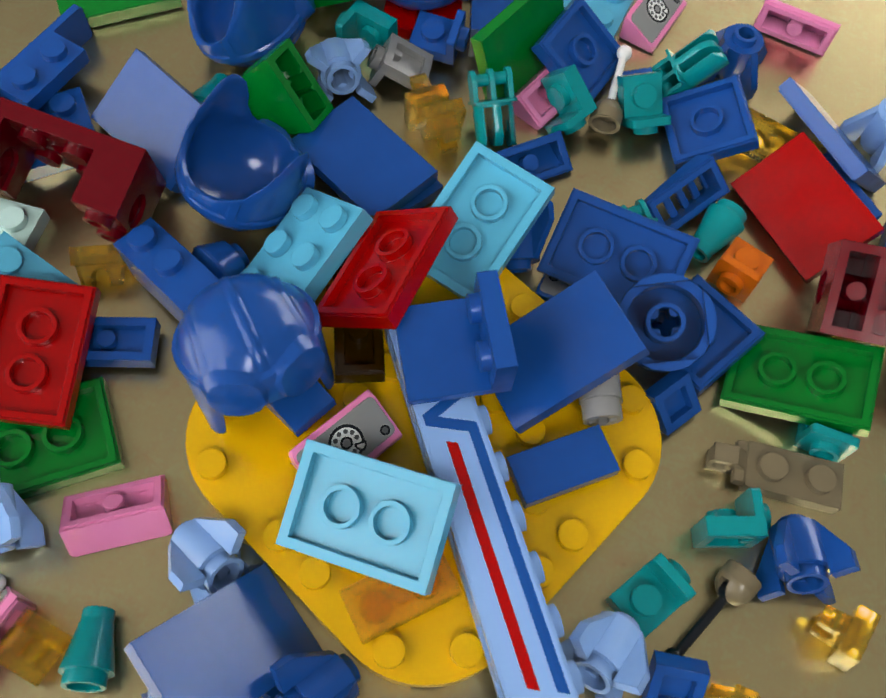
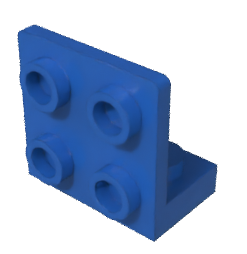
(458, 345)

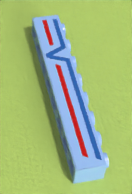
(489, 550)

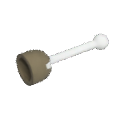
(609, 115)

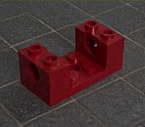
(117, 178)
(852, 293)

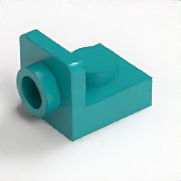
(366, 23)
(570, 98)
(642, 102)
(825, 442)
(737, 527)
(653, 593)

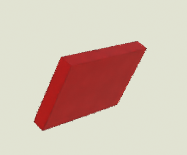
(804, 205)
(386, 268)
(43, 349)

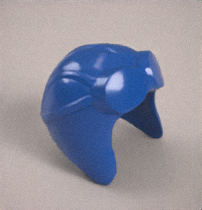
(245, 30)
(239, 167)
(249, 346)

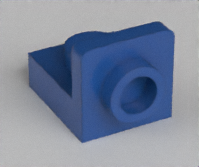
(441, 35)

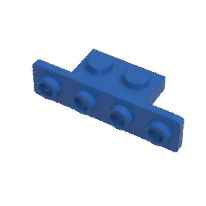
(47, 61)

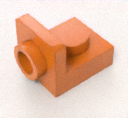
(739, 269)

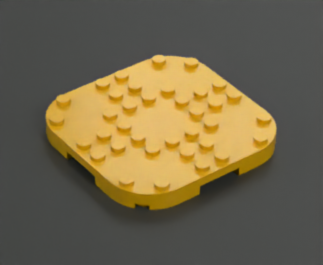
(251, 478)

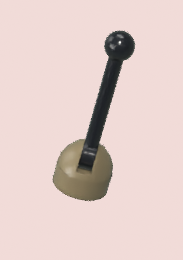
(733, 586)

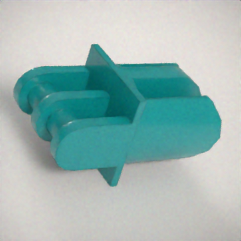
(691, 64)
(493, 107)

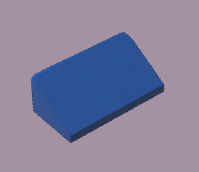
(541, 156)

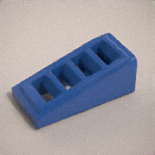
(713, 188)

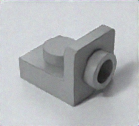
(398, 61)

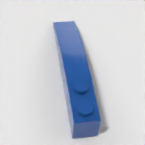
(175, 279)

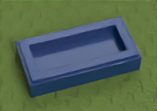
(561, 466)

